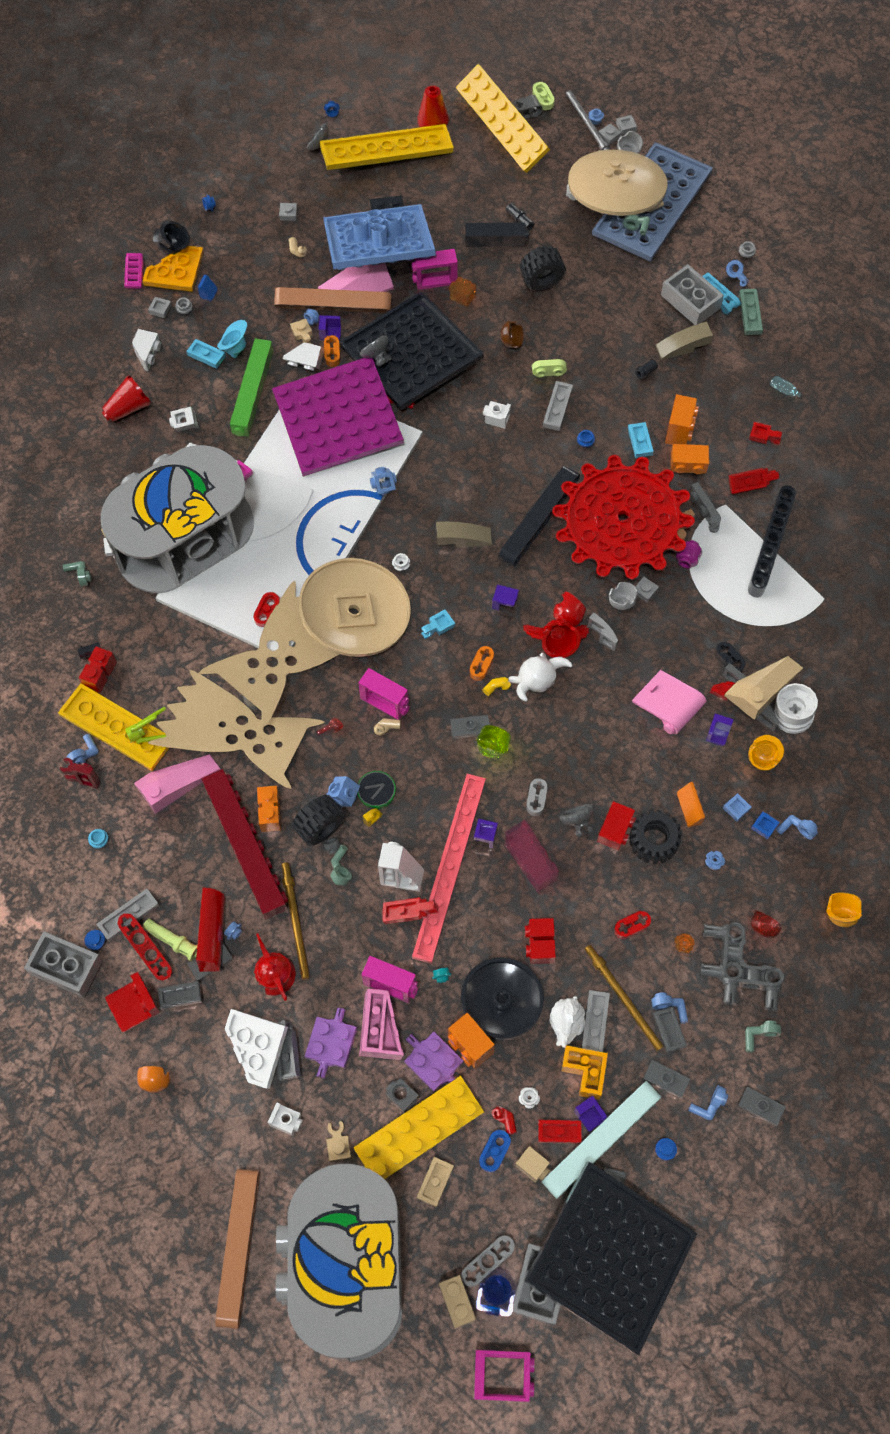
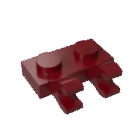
(80, 773)

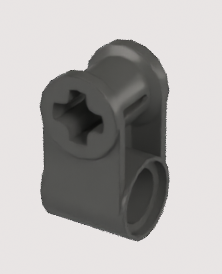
(528, 106)

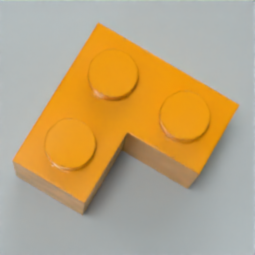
(588, 1064)

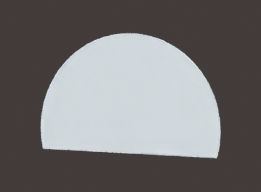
(273, 501)
(727, 571)

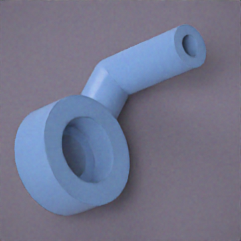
(739, 274)
(79, 755)
(805, 827)
(664, 1001)
(718, 1098)

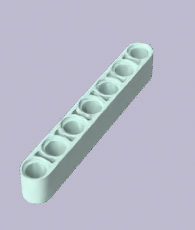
(601, 1139)

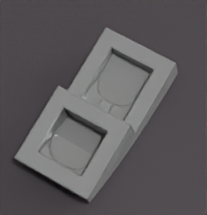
(607, 636)

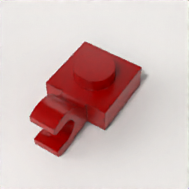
(763, 433)

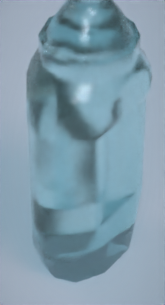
(784, 386)

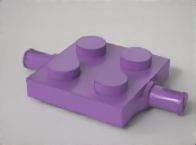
(330, 1042)
(433, 1061)

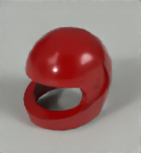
(570, 609)

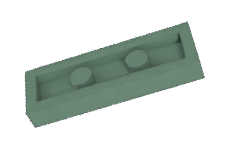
(750, 312)

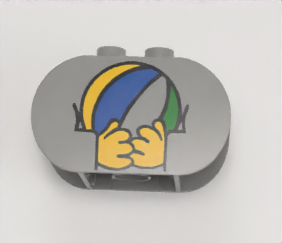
(177, 518)
(342, 1262)

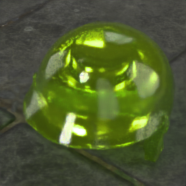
(493, 741)

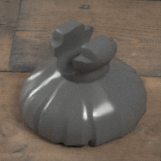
(320, 135)
(377, 351)
(578, 817)

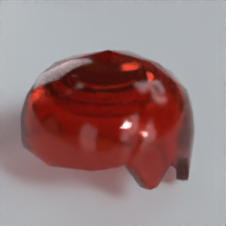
(764, 925)

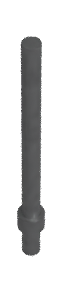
(603, 145)

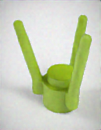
(136, 731)

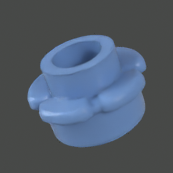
(596, 116)
(312, 316)
(712, 864)
(233, 931)

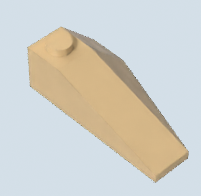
(762, 687)

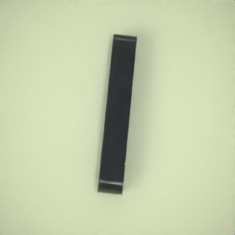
(537, 518)
(769, 547)

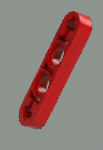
(144, 947)

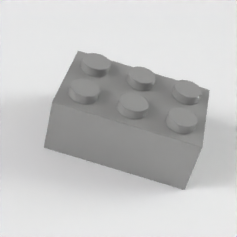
(692, 295)
(63, 964)
(528, 1300)

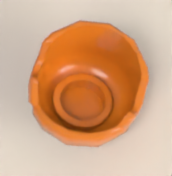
(152, 1079)

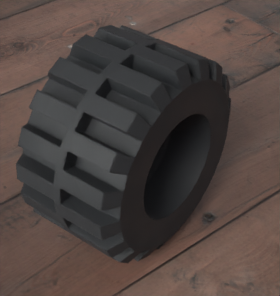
(542, 268)
(318, 820)
(659, 822)

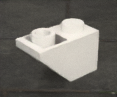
(146, 346)
(307, 355)

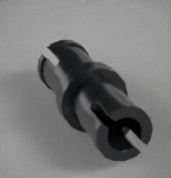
(519, 216)

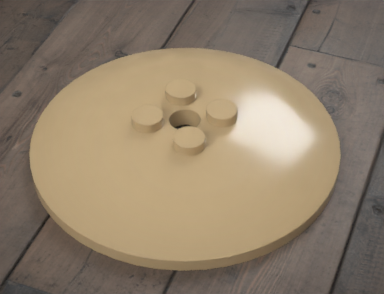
(636, 189)
(357, 585)

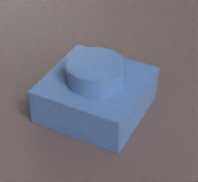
(737, 807)

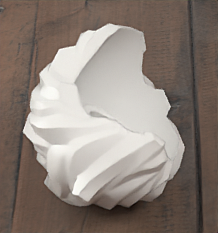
(567, 1020)

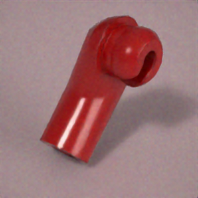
(505, 1117)

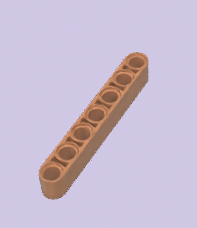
(332, 300)
(237, 1249)

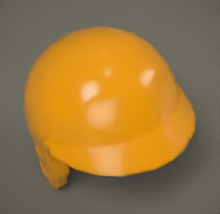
(766, 752)
(844, 909)

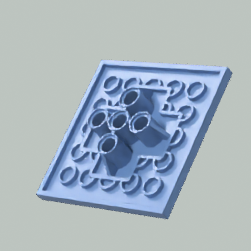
(378, 237)

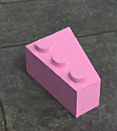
(379, 1029)

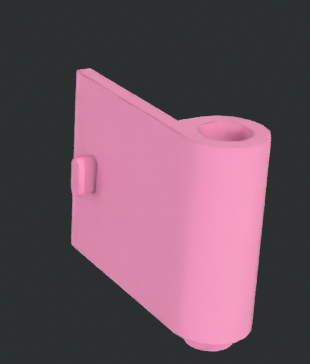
(670, 701)

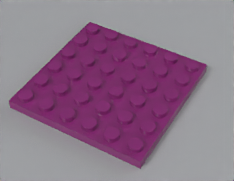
(337, 416)

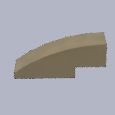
(685, 341)
(463, 534)

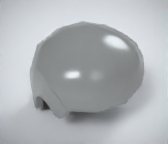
(630, 142)
(623, 596)

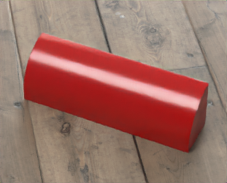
(210, 930)

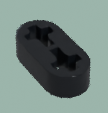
(731, 657)

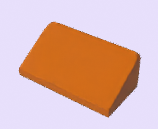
(691, 805)

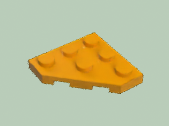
(176, 270)

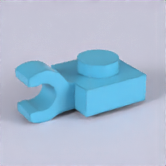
(439, 623)

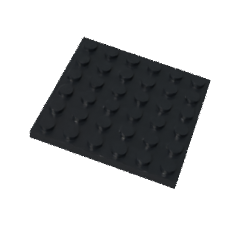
(422, 347)
(611, 1258)

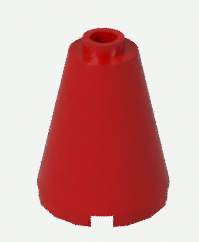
(432, 108)
(125, 400)

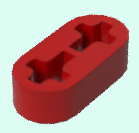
(634, 929)

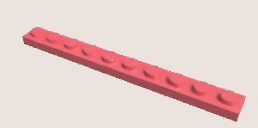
(449, 867)

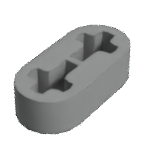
(532, 796)

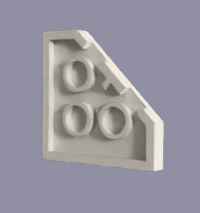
(256, 1045)

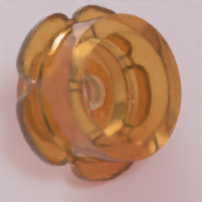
(684, 938)

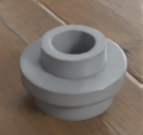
(747, 249)
(183, 306)

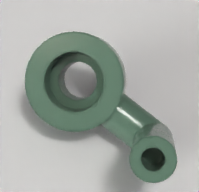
(633, 222)
(83, 576)
(340, 874)
(768, 1029)

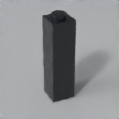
(496, 234)

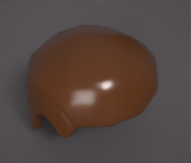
(512, 334)

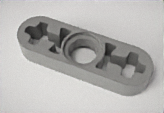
(496, 1245)

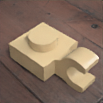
(302, 330)

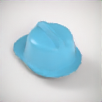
(233, 339)

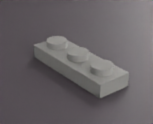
(557, 405)
(138, 907)
(595, 1020)

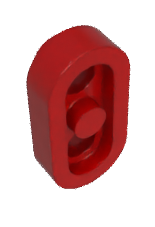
(263, 609)

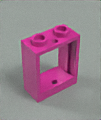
(435, 279)
(384, 694)
(388, 977)
(528, 1387)

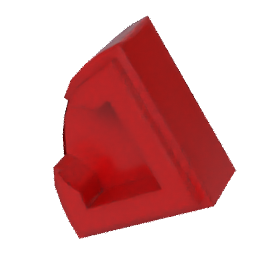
(720, 689)

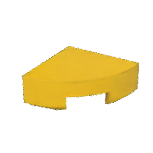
(371, 817)

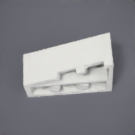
(399, 868)

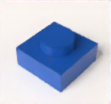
(765, 825)

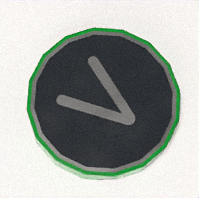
(376, 789)

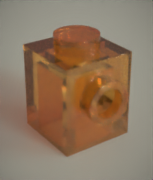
(462, 291)

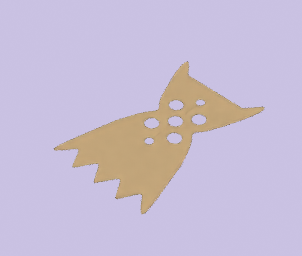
(282, 626)
(199, 729)

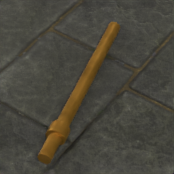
(288, 884)
(600, 964)

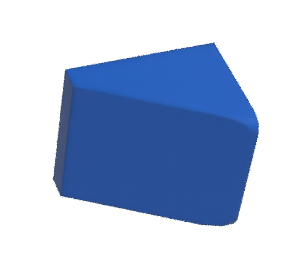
(207, 288)

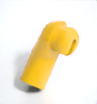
(495, 683)

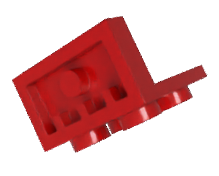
(132, 1004)

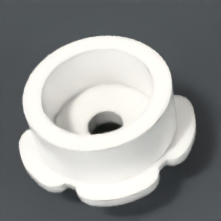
(401, 558)
(529, 1092)

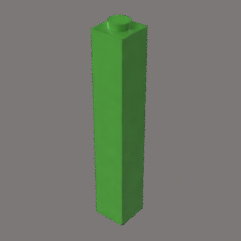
(251, 387)

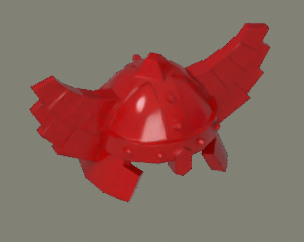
(558, 637)
(274, 972)

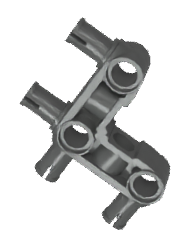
(746, 975)

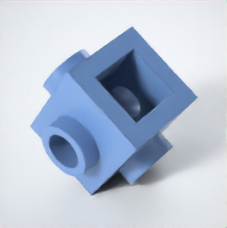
(385, 486)
(343, 791)

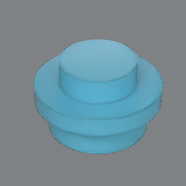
(98, 838)

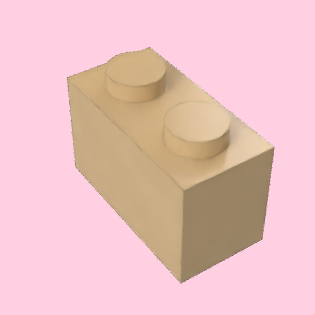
(457, 1302)

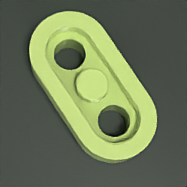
(543, 95)
(549, 368)

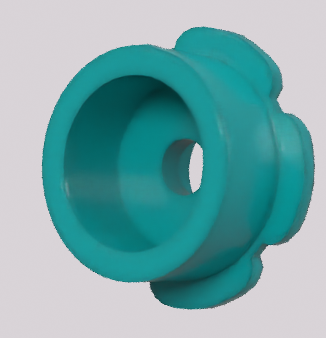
(441, 975)

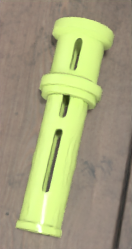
(179, 943)

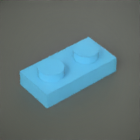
(206, 353)
(640, 440)

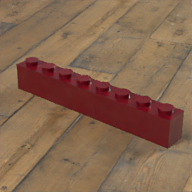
(244, 844)

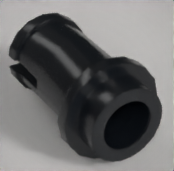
(644, 370)
(86, 651)

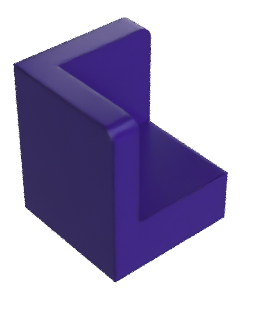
(329, 326)
(504, 596)
(719, 729)
(486, 832)
(590, 1114)

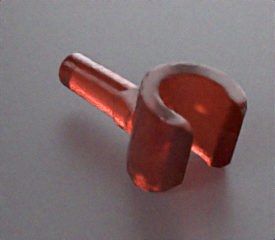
(334, 723)

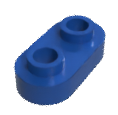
(494, 1151)

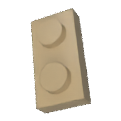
(435, 1182)

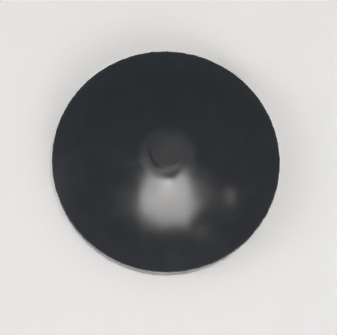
(502, 998)

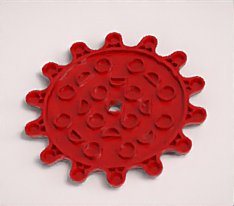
(630, 491)

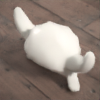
(537, 674)

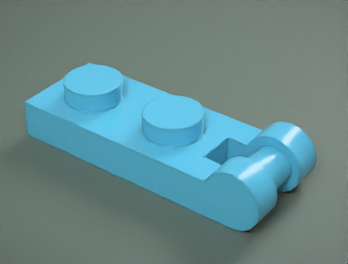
(728, 295)

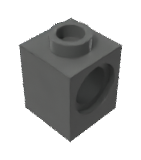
(408, 1102)

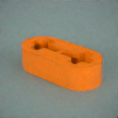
(329, 351)
(486, 664)

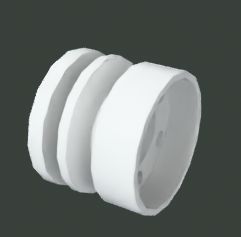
(798, 700)

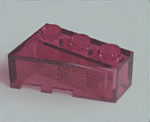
(530, 856)

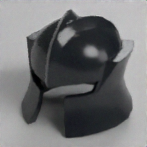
(171, 237)

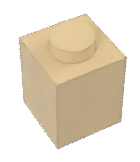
(533, 1165)

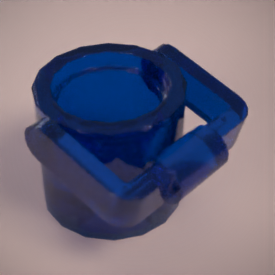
(496, 1293)

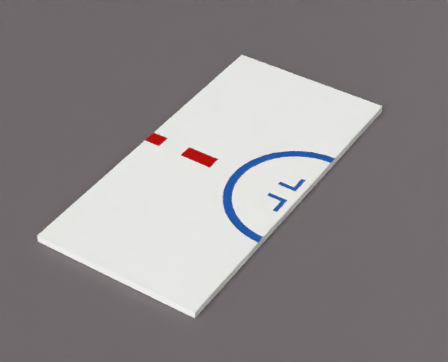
(323, 532)

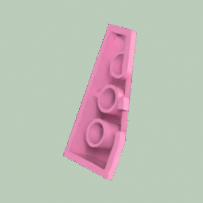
(361, 279)
(172, 782)

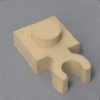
(338, 1145)

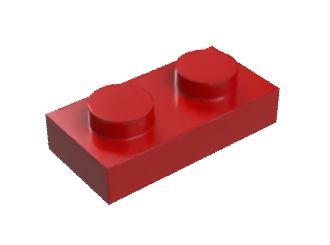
(559, 1131)

